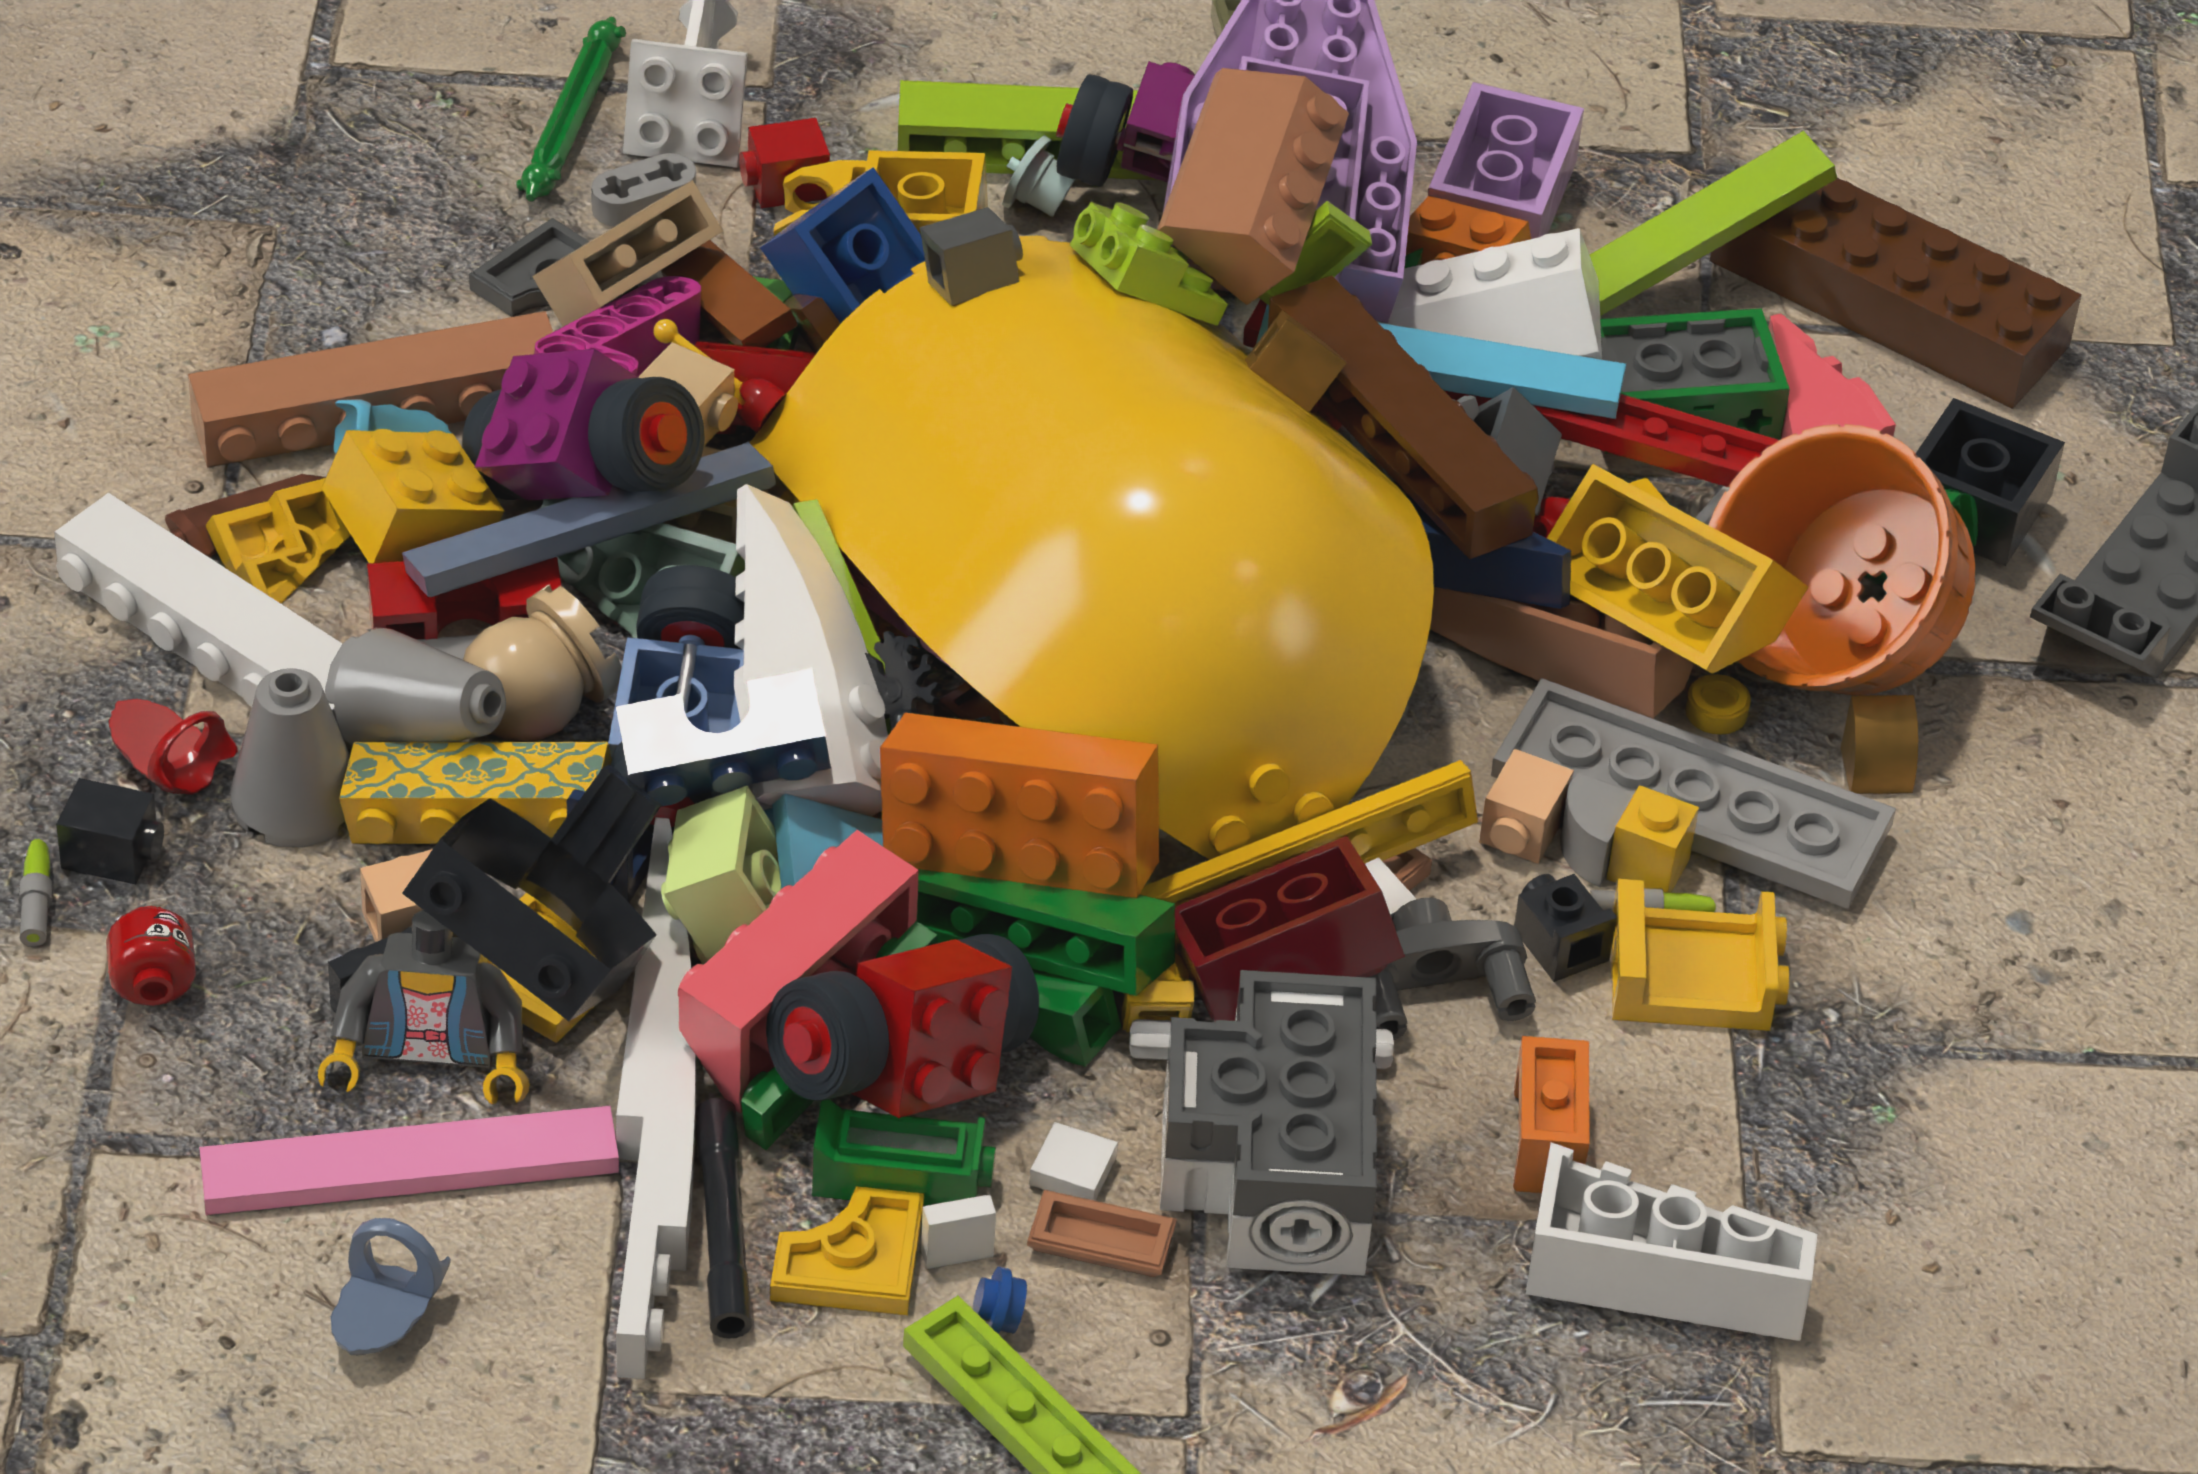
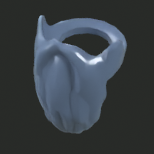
(384, 1300)

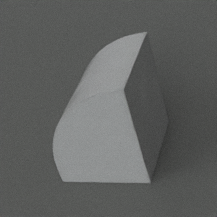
(1590, 823)

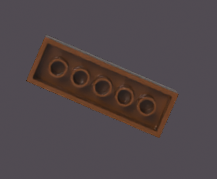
(1911, 288)

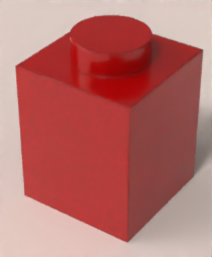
(779, 151)

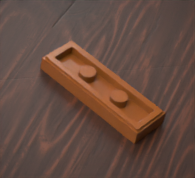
(733, 297)

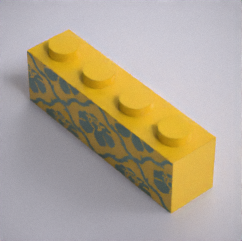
(425, 787)

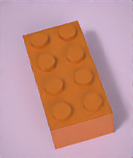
(1021, 804)

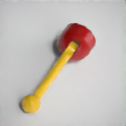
(755, 397)

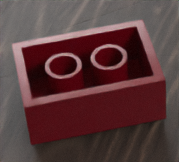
(1296, 917)

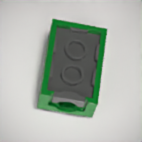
(1703, 366)

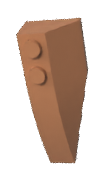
(1565, 646)

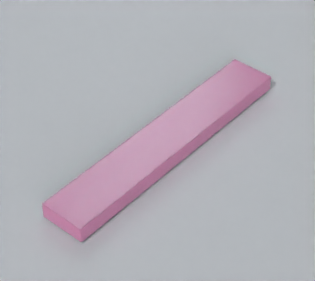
(408, 1160)

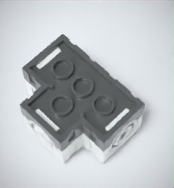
(1278, 1122)

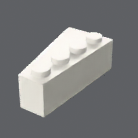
(1666, 1253)

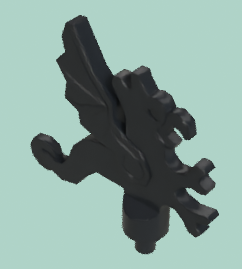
(901, 684)

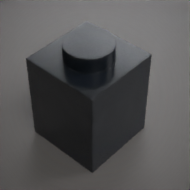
(108, 831)

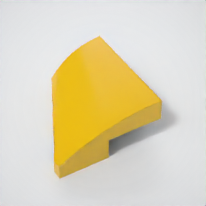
(279, 540)

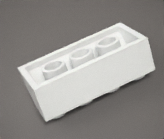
(1513, 294)

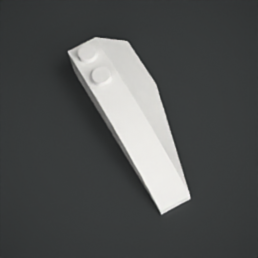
(802, 622)

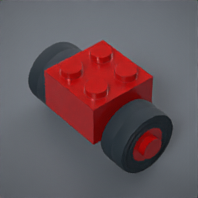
(907, 1027)

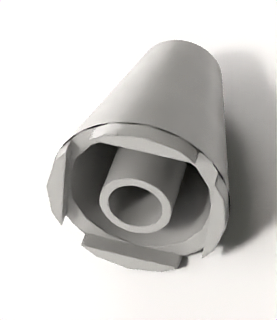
(409, 692)
(290, 763)

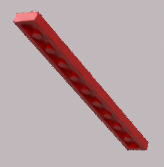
(1639, 432)

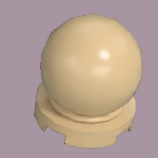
(545, 665)

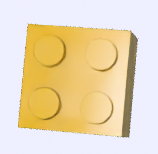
(406, 491)

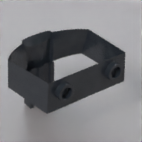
(563, 873)

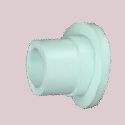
(1037, 180)

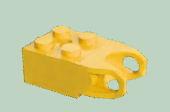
(923, 183)

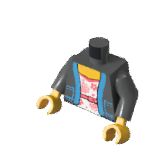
(430, 1004)

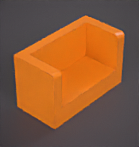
(1552, 1105)

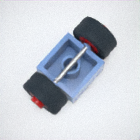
(686, 650)

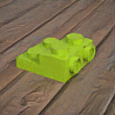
(1143, 262)

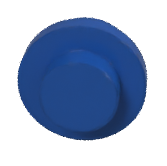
(1001, 1300)

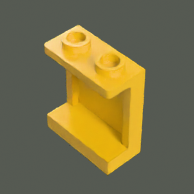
(1696, 963)

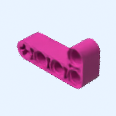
(626, 325)

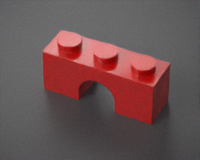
(403, 607)

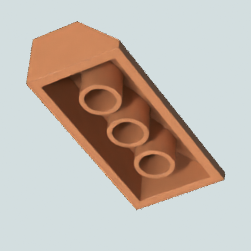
(1253, 177)

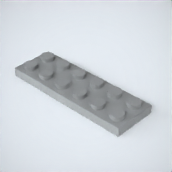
(1748, 807)

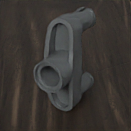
(1450, 952)

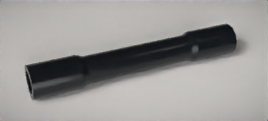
(727, 1278)

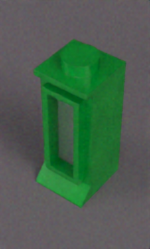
(899, 1154)

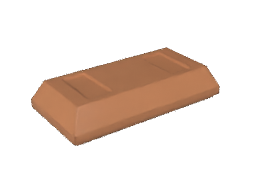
(1101, 1233)

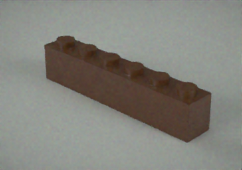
(1414, 424)

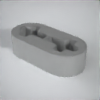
(633, 187)

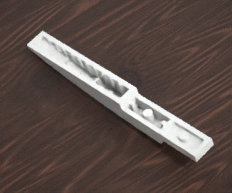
(655, 1124)

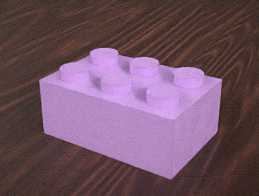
(1510, 155)

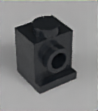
(1559, 913)

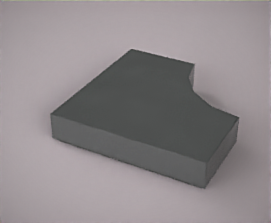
(508, 277)

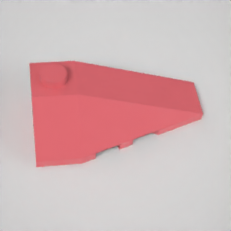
(1819, 389)

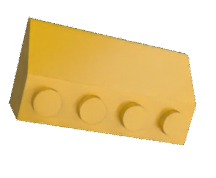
(1672, 574)

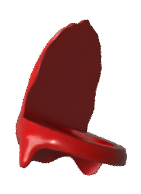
(170, 748)

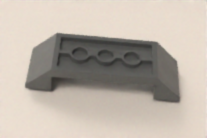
(2143, 582)

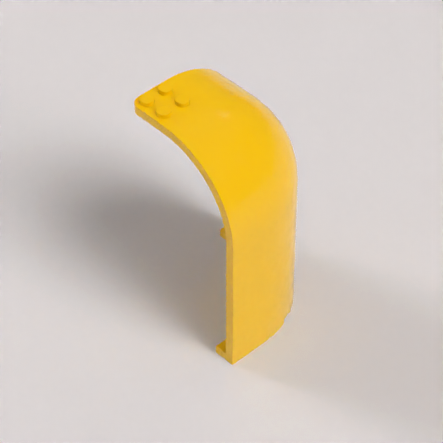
(1120, 534)

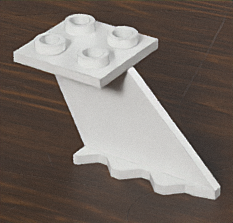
(688, 94)

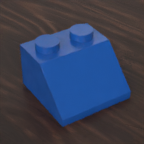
(848, 246)

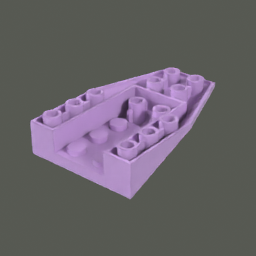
(1372, 172)

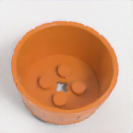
(1831, 513)

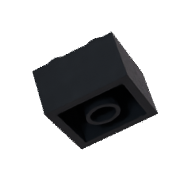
(1998, 464)

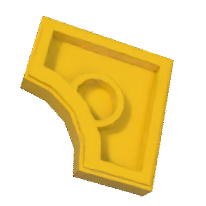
(857, 1258)

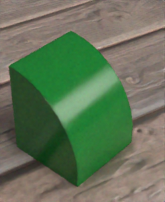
(1074, 1017)

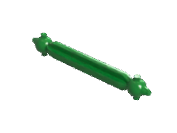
(571, 109)

